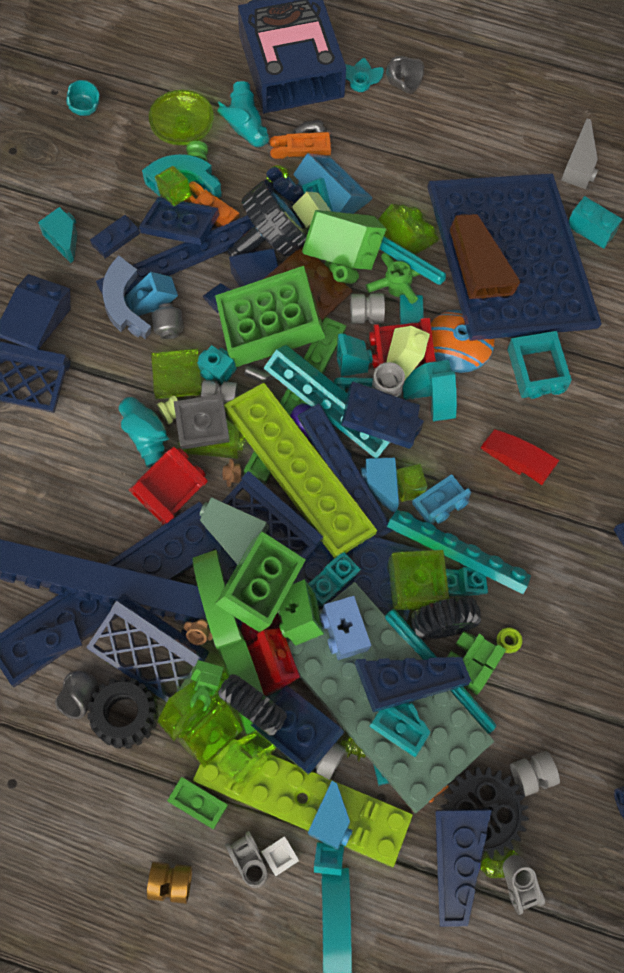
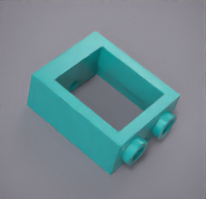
(536, 344)

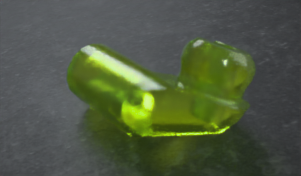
(494, 869)

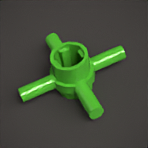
(397, 279)

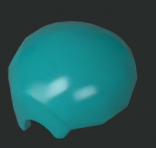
(82, 97)

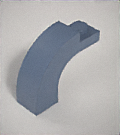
(115, 284)

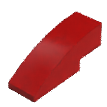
(520, 455)

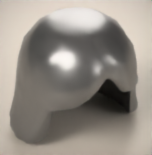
(405, 67)
(76, 694)

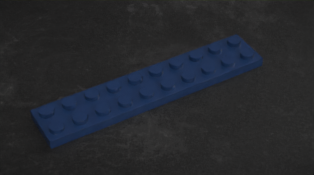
(161, 554)

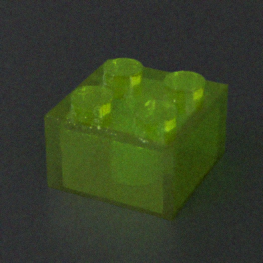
(417, 578)

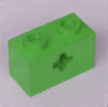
(300, 614)

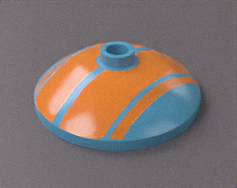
(457, 348)

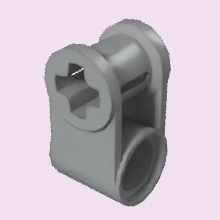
(247, 858)
(523, 888)

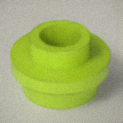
(514, 635)

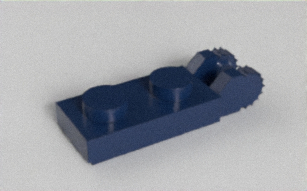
(285, 185)

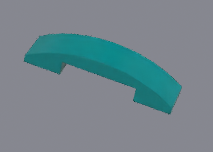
(336, 923)

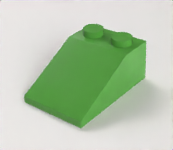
(344, 238)

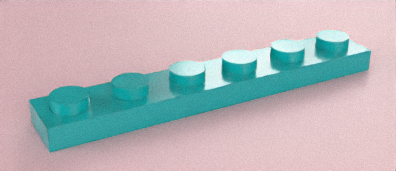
(468, 555)

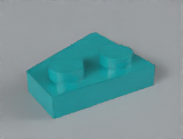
(402, 727)

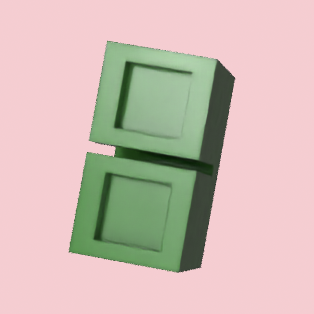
(479, 660)

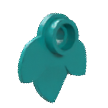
(362, 75)

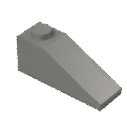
(583, 159)

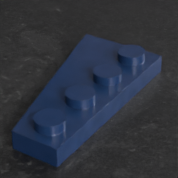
(407, 680)
(459, 853)

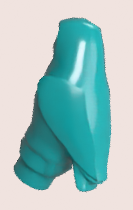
(244, 116)
(143, 429)

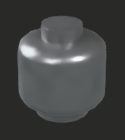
(167, 321)

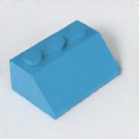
(343, 190)

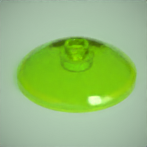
(177, 110)

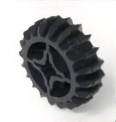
(446, 618)
(252, 704)

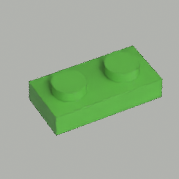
(197, 803)

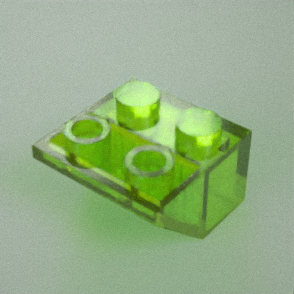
(408, 228)

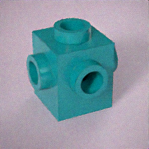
(216, 365)

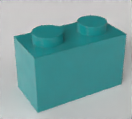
(594, 222)

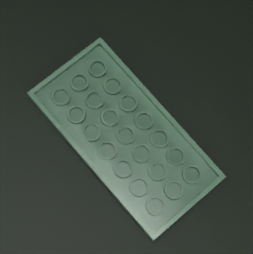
(454, 736)

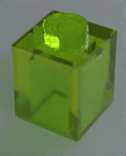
(173, 186)
(410, 482)

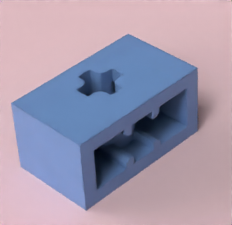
(345, 613)

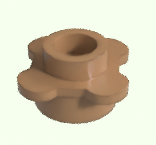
(231, 473)
(198, 632)

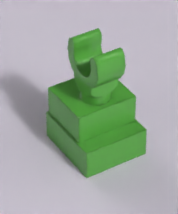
(207, 681)

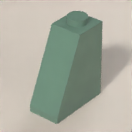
(231, 527)

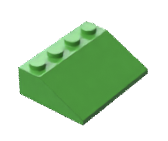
(268, 316)

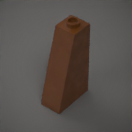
(481, 260)

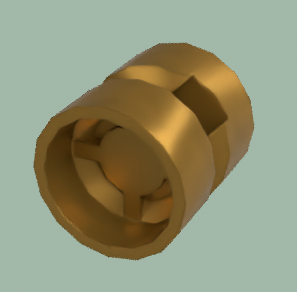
(169, 882)

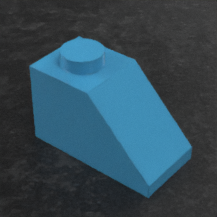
(150, 293)
(382, 481)
(331, 820)

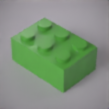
(260, 582)

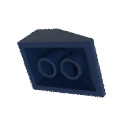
(34, 312)

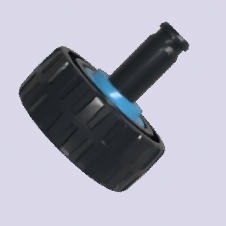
(272, 221)

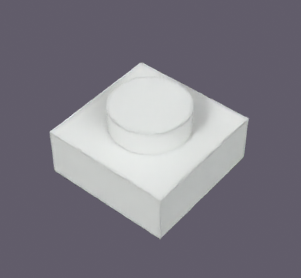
(280, 856)

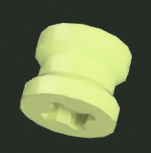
(167, 410)

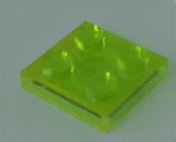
(176, 373)

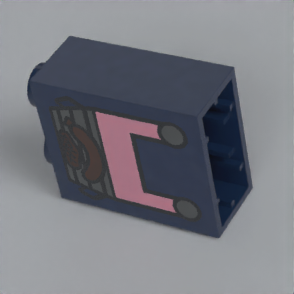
(291, 53)

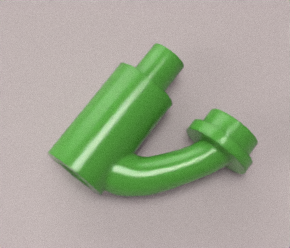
(343, 273)

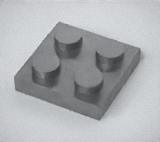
(201, 421)

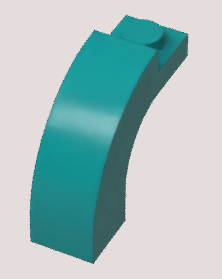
(190, 166)

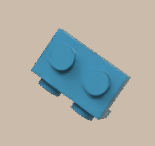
(441, 499)

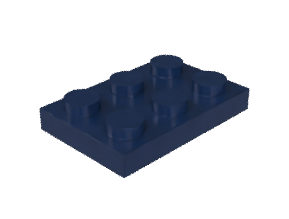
(181, 222)
(380, 415)
(305, 732)

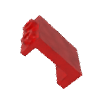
(382, 337)
(168, 484)
(273, 661)

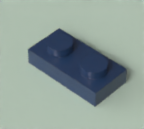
(115, 236)

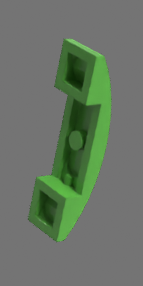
(210, 585)
(239, 662)

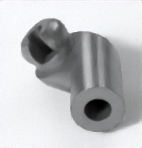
(309, 126)
(257, 374)

